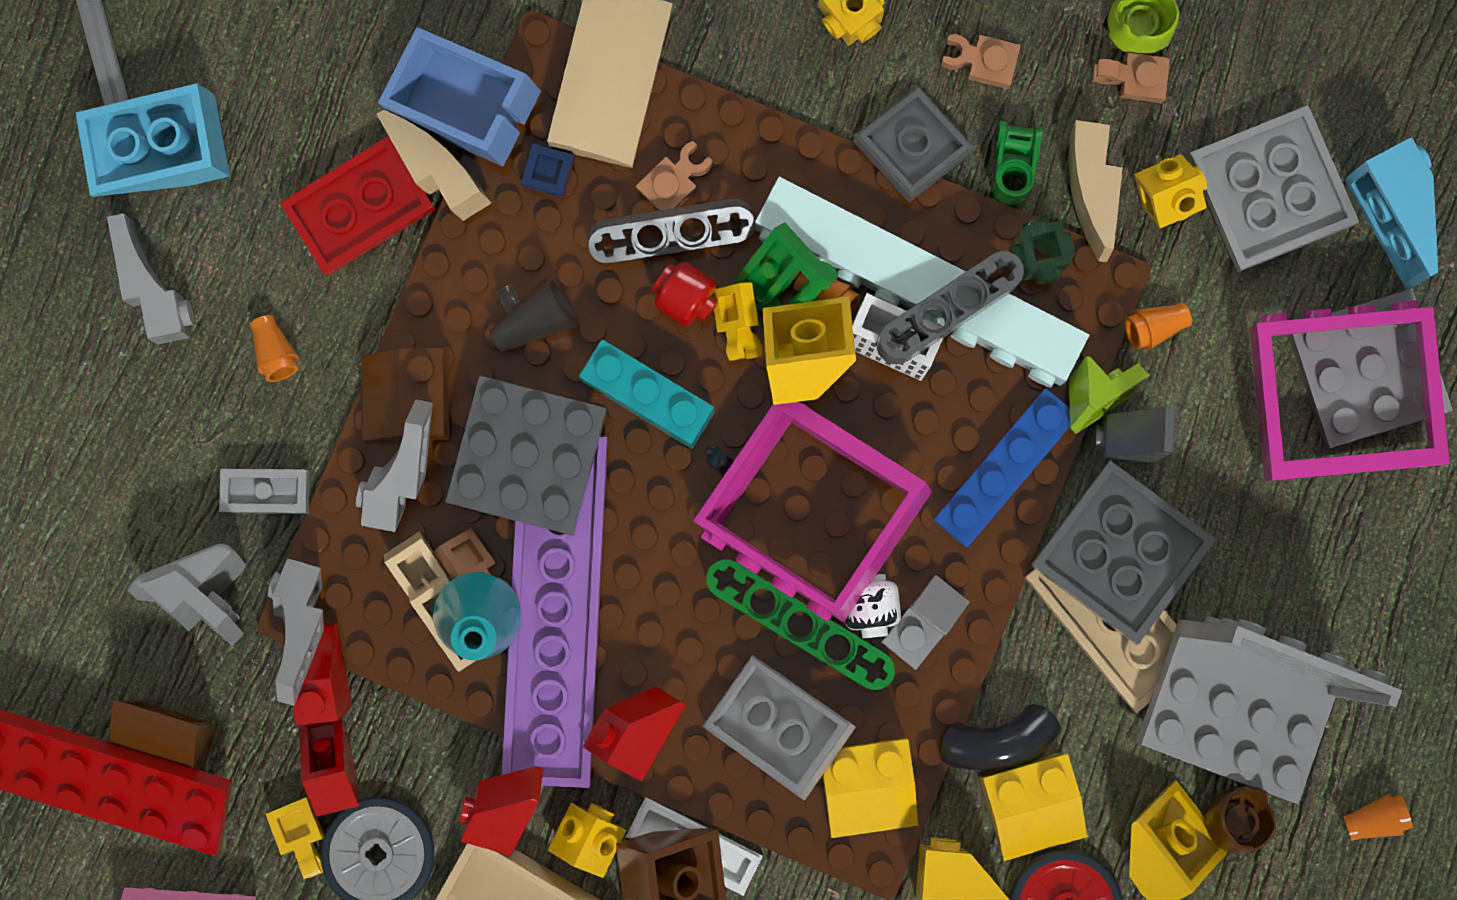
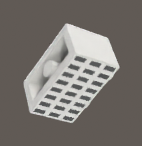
(869, 322)

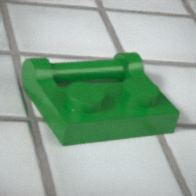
(779, 263)

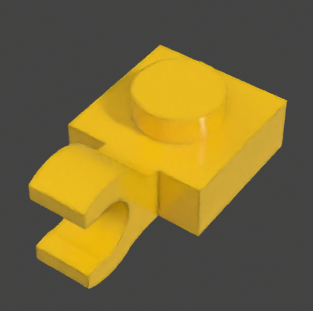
(735, 316)
(296, 830)

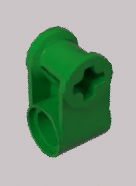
(1017, 155)

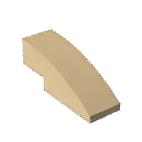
(434, 166)
(1094, 186)
(422, 581)

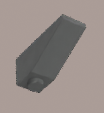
(1135, 436)

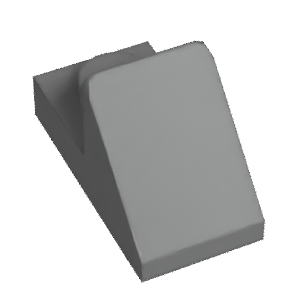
(925, 622)

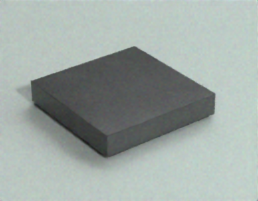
(913, 144)

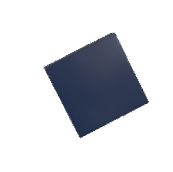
(547, 171)

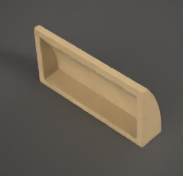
(609, 79)
(497, 876)

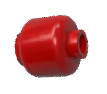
(685, 293)

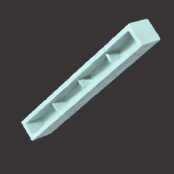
(909, 275)

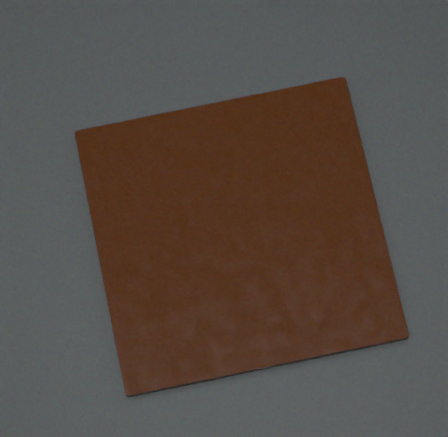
(800, 508)

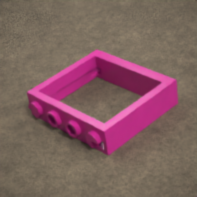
(1359, 317)
(748, 464)

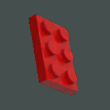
(357, 206)

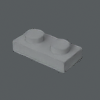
(264, 491)

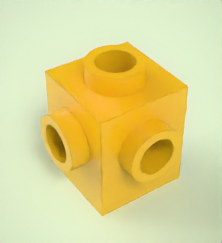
(852, 18)
(1171, 190)
(587, 838)

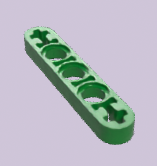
(812, 643)

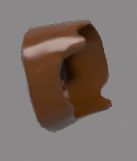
(1240, 820)

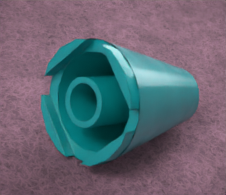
(477, 615)

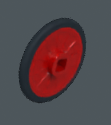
(1064, 876)

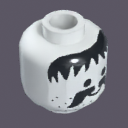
(876, 609)

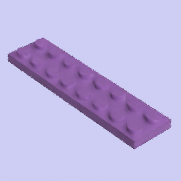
(557, 642)

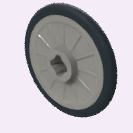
(398, 832)

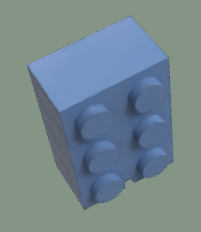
(460, 96)

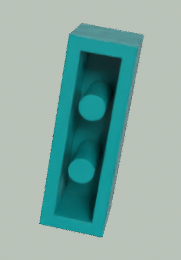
(647, 394)

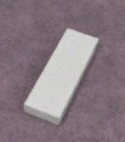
(737, 860)

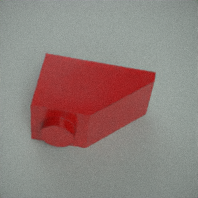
(325, 687)
(634, 731)
(328, 767)
(500, 809)

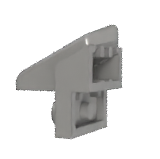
(192, 589)

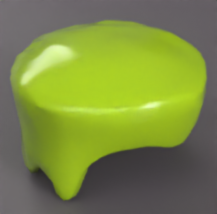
(1142, 24)

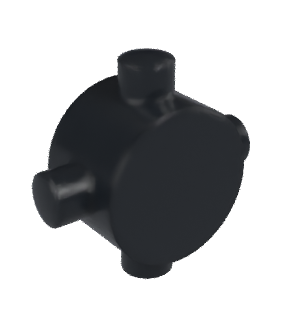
(718, 459)

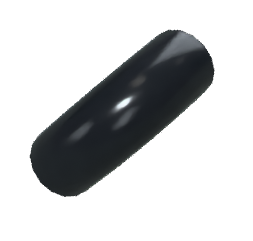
(1003, 745)

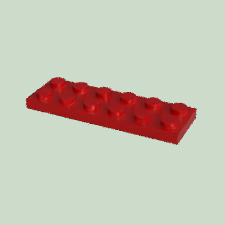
(113, 783)

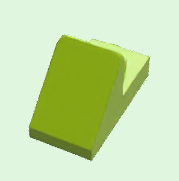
(1096, 394)

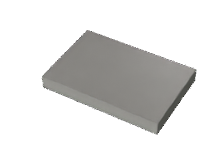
(779, 727)

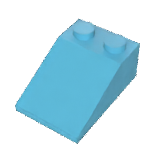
(153, 142)
(1400, 207)

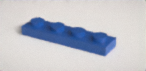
(1005, 468)

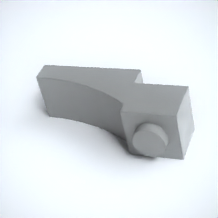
(164, 311)
(401, 478)
(294, 600)

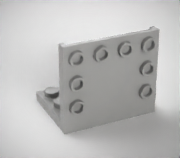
(1250, 703)

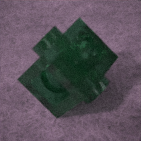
(1053, 241)

